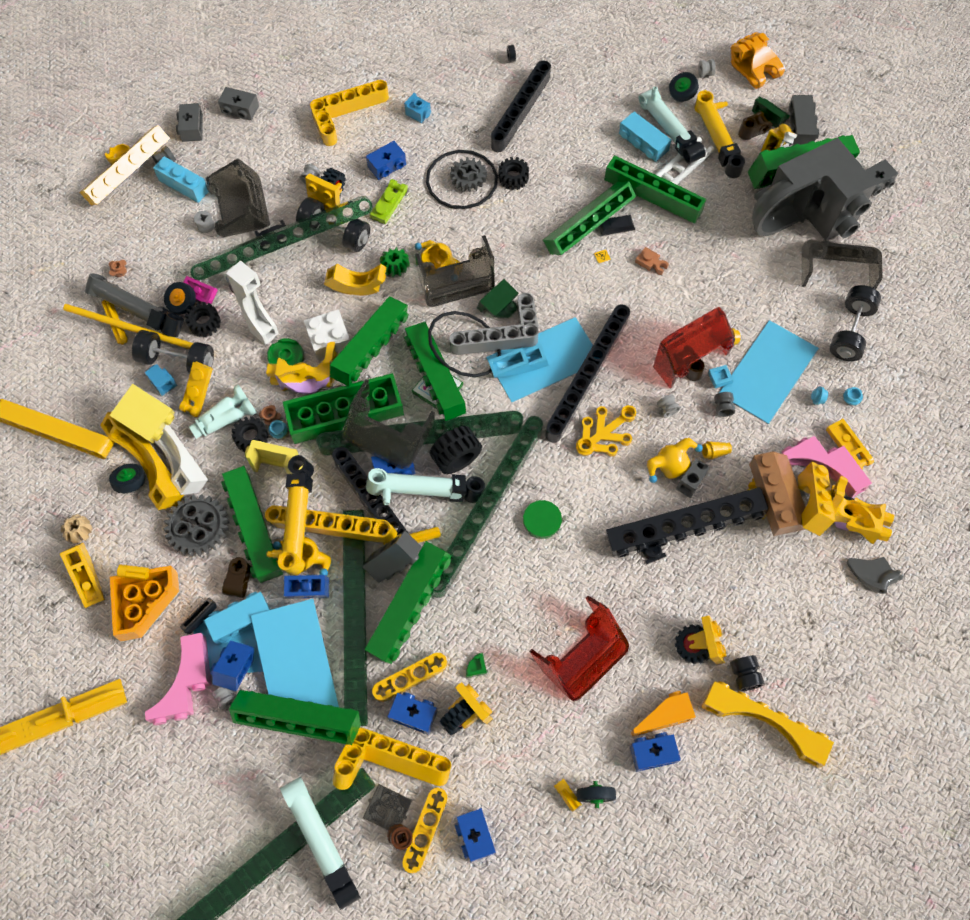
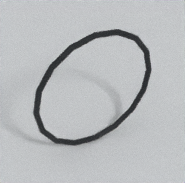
(462, 151)
(440, 359)

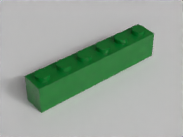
(656, 189)
(589, 218)
(368, 341)
(436, 375)
(252, 524)
(408, 603)
(295, 717)

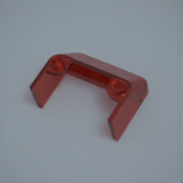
(692, 343)
(588, 658)

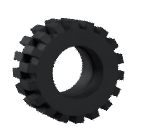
(455, 450)

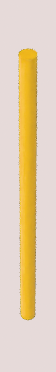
(124, 325)

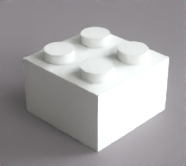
(327, 329)

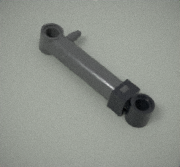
(156, 317)

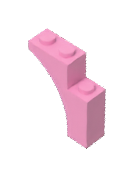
(837, 461)
(192, 674)

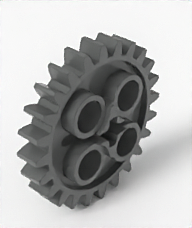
(188, 541)

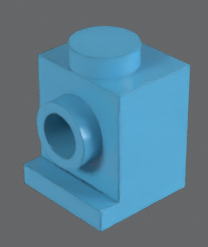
(417, 108)
(160, 379)

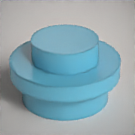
(819, 395)
(853, 396)
(278, 429)

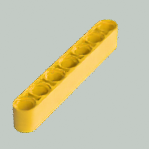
(55, 429)
(338, 526)

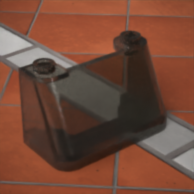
(239, 199)

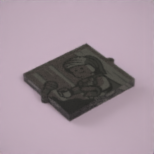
(387, 807)

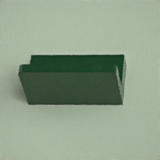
(771, 111)
(497, 298)

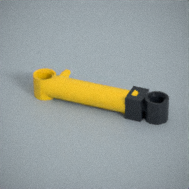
(728, 152)
(299, 486)

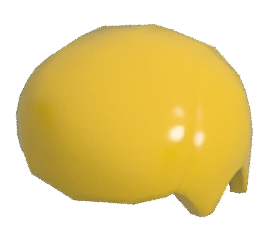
(116, 152)

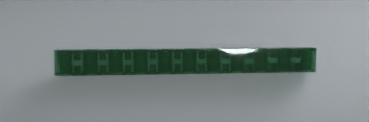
(275, 244)
(484, 420)
(491, 496)
(355, 624)
(276, 853)

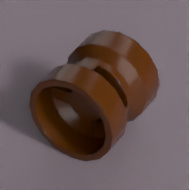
(395, 835)

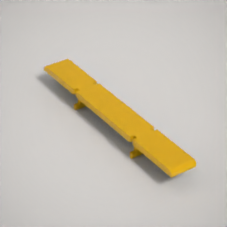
(61, 716)

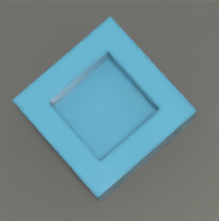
(720, 376)

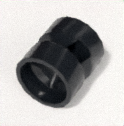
(747, 673)

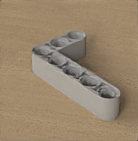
(502, 333)

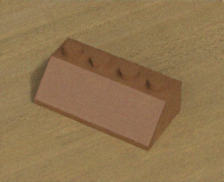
(780, 490)

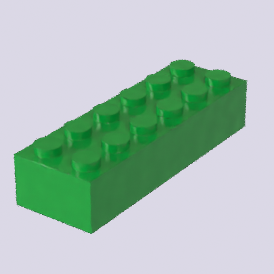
(766, 164)
(328, 409)

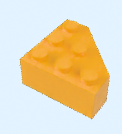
(140, 601)

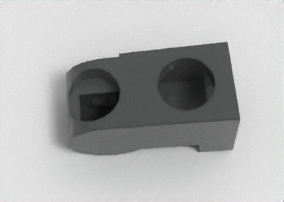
(693, 478)

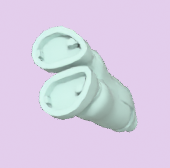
(223, 414)

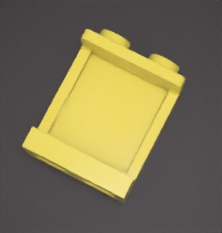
(143, 414)
(270, 454)

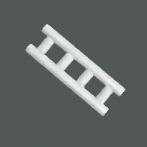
(683, 171)

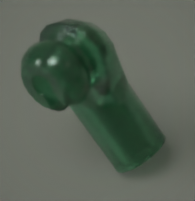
(508, 310)

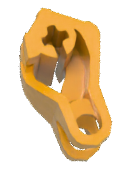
(753, 57)

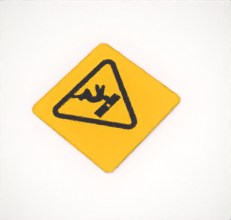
(602, 256)

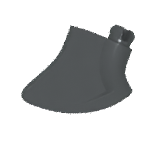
(874, 573)

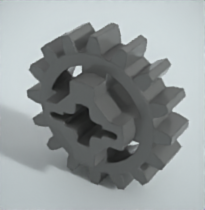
(468, 174)

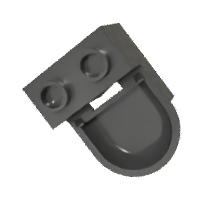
(816, 186)

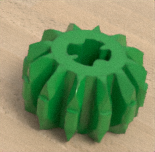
(395, 261)

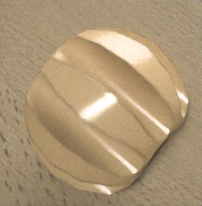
(76, 529)

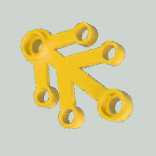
(604, 433)

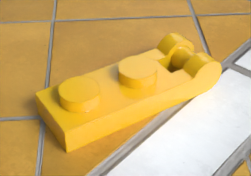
(196, 388)
(844, 436)

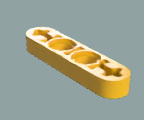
(407, 673)
(428, 831)

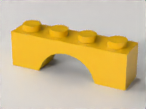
(819, 510)

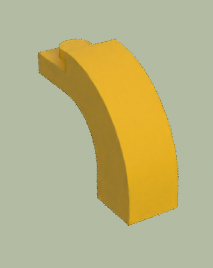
(353, 282)

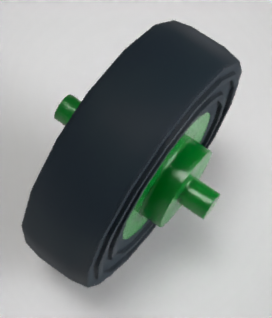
(683, 86)
(127, 478)
(596, 794)

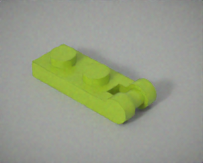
(388, 202)

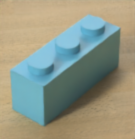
(644, 136)
(181, 179)
(235, 618)

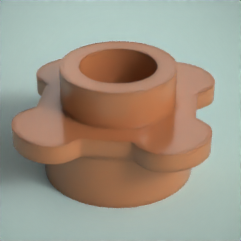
(115, 271)
(267, 411)

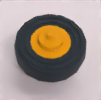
(179, 297)

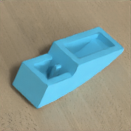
(518, 361)

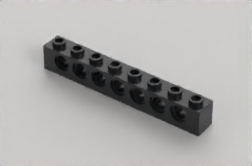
(752, 498)

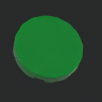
(287, 350)
(542, 519)

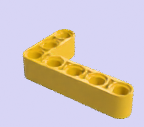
(343, 103)
(392, 755)

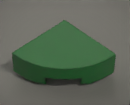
(476, 666)

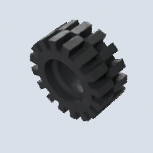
(513, 181)
(199, 311)
(246, 425)

